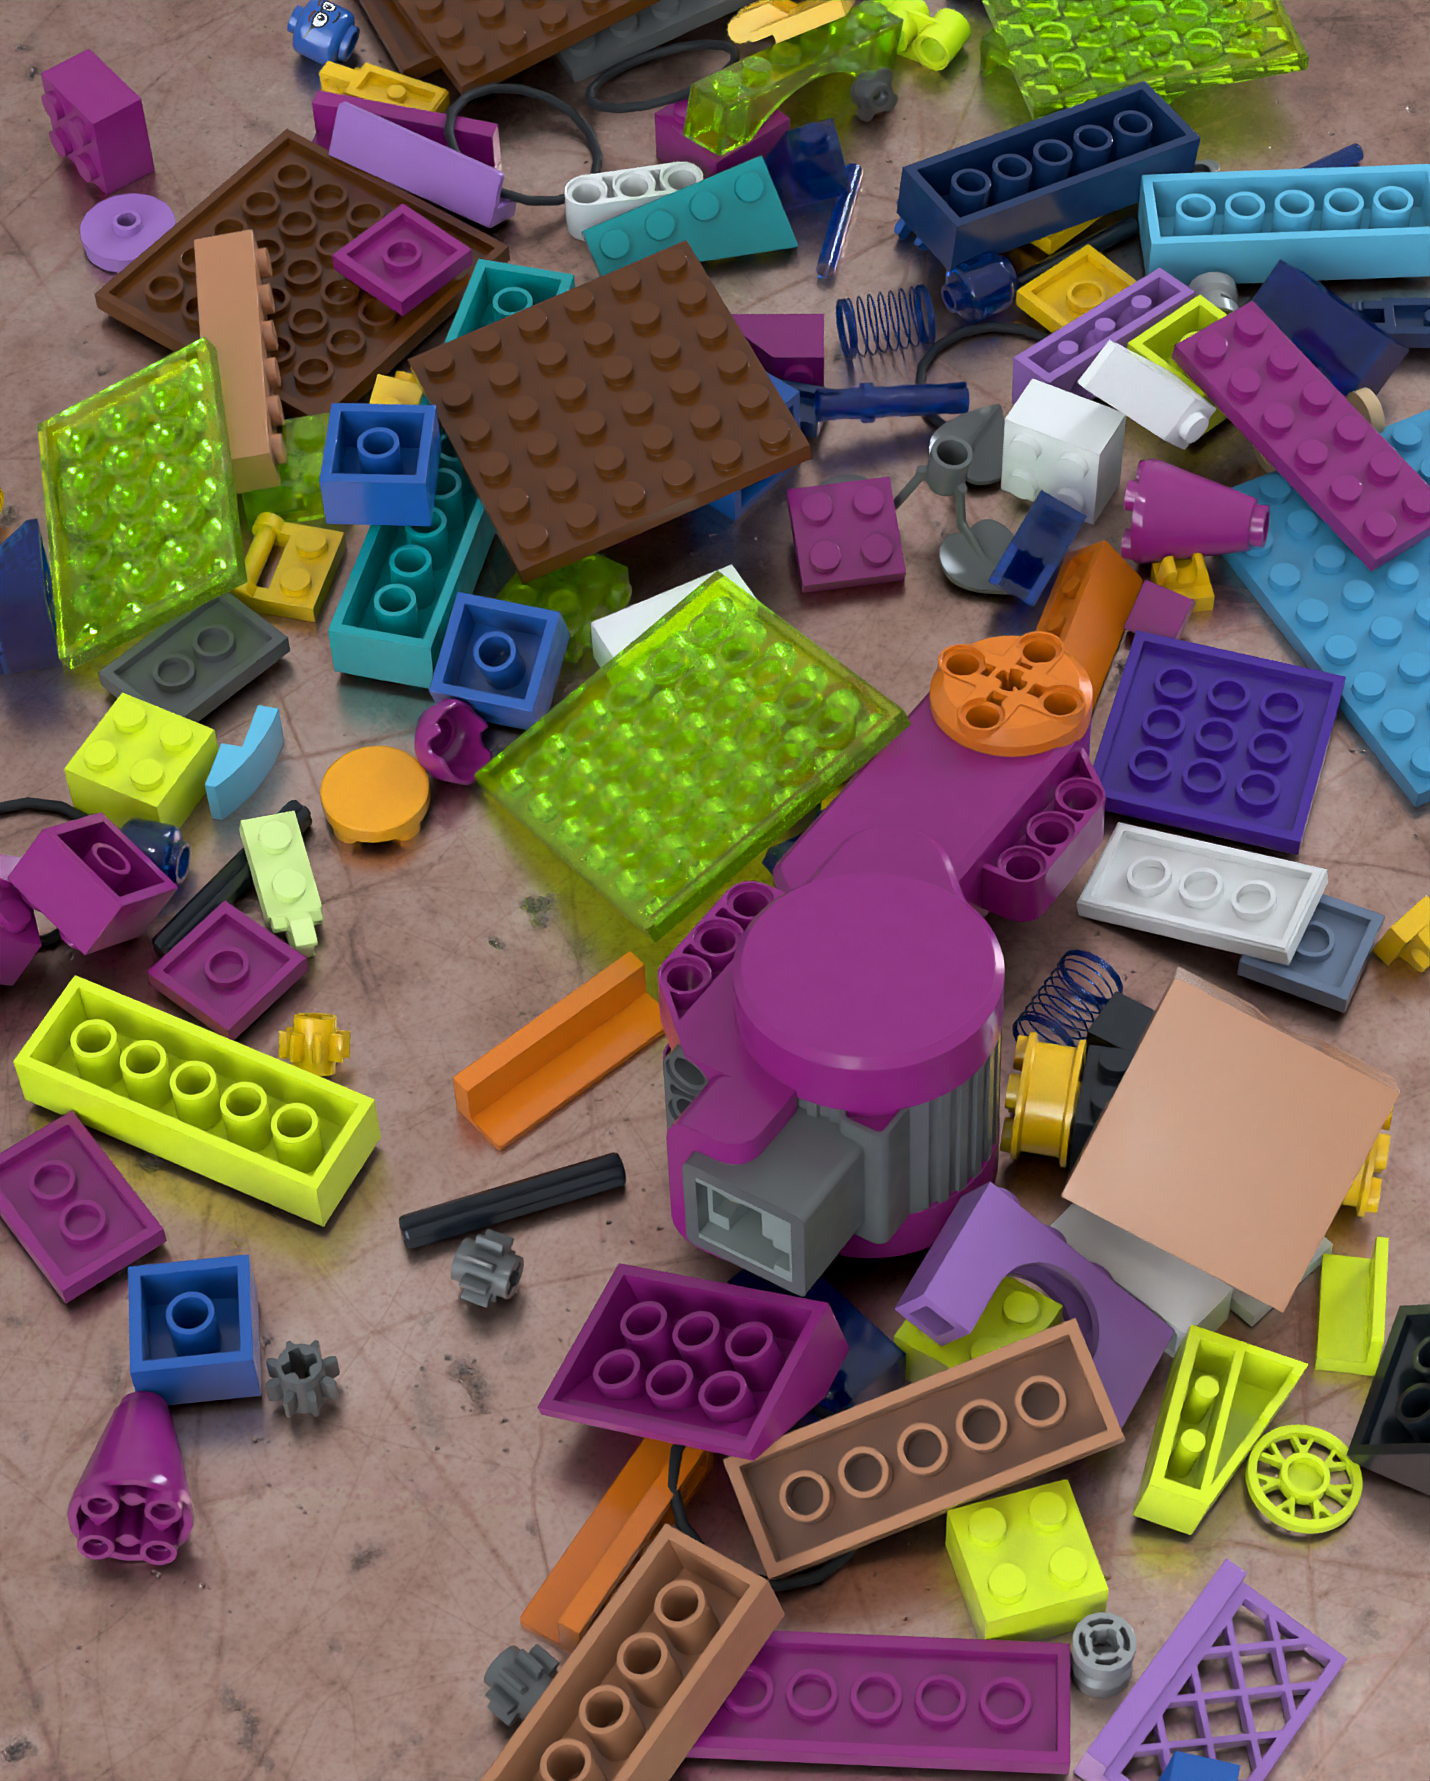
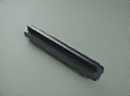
(224, 886)
(512, 1200)

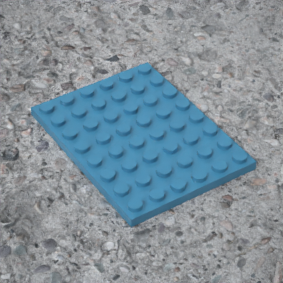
(1353, 618)

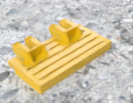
(784, 18)

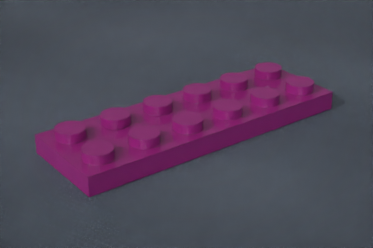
(1309, 433)
(898, 1704)

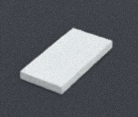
(1203, 893)

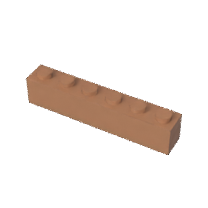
(235, 320)

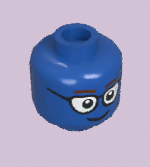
(323, 31)

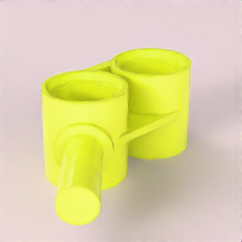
(926, 38)

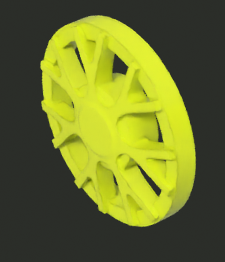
(1303, 1479)

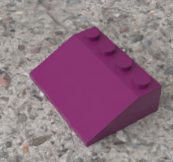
(697, 1362)

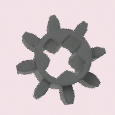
(487, 1268)
(305, 1394)
(518, 1681)

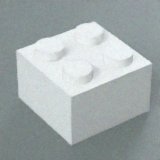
(1063, 448)

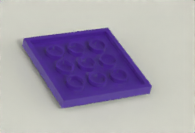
(1217, 741)

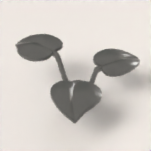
(960, 452)

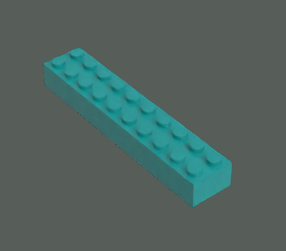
(409, 575)

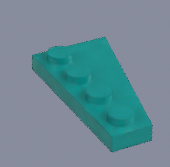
(717, 216)

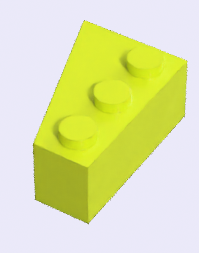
(1208, 1422)

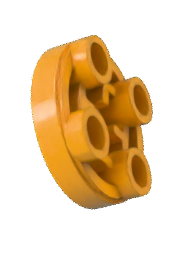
(375, 795)

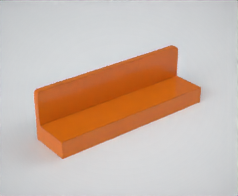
(1091, 607)
(559, 1053)
(612, 1542)

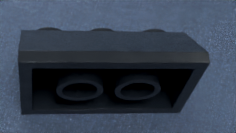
(1396, 1415)

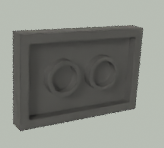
(197, 658)

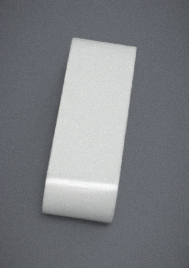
(605, 195)

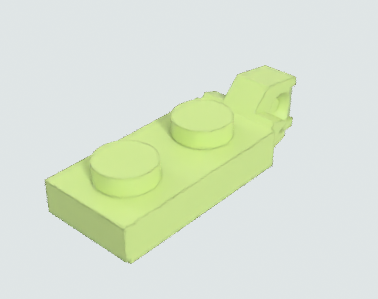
(283, 878)

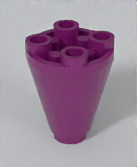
(1188, 515)
(134, 1488)

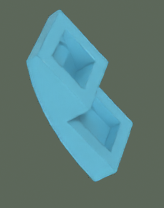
(242, 769)

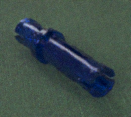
(874, 402)

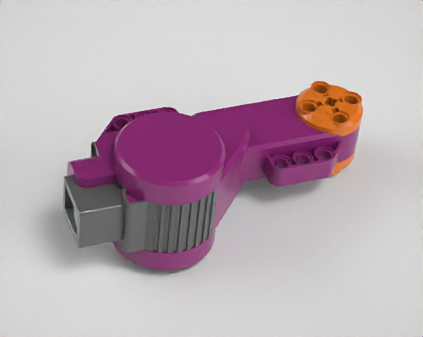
(850, 1018)

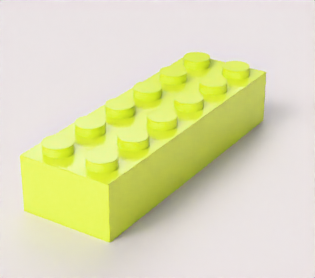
(199, 1099)

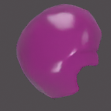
(451, 742)

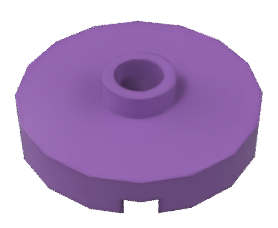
(123, 229)

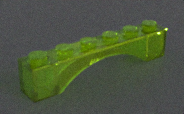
(737, 100)

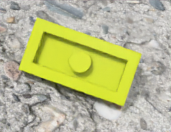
(1352, 1311)

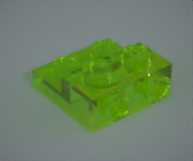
(300, 491)
(579, 592)

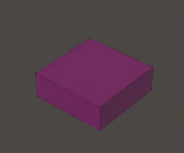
(1159, 611)

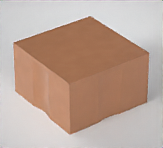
(1231, 1139)

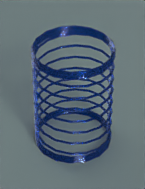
(843, 305)
(1085, 995)

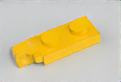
(383, 86)

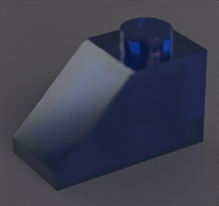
(808, 165)
(1037, 548)

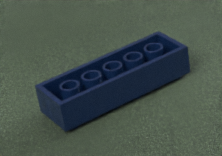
(1044, 174)

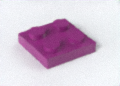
(402, 259)
(845, 534)
(227, 971)

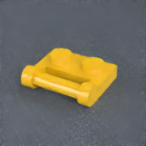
(302, 572)

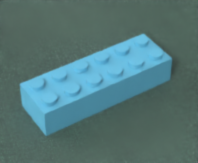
(1318, 219)

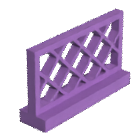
(1178, 1662)

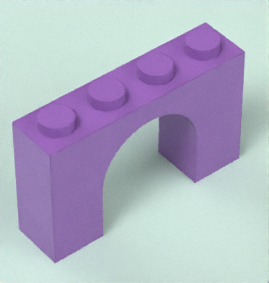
(996, 1239)

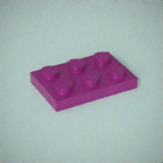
(73, 1207)

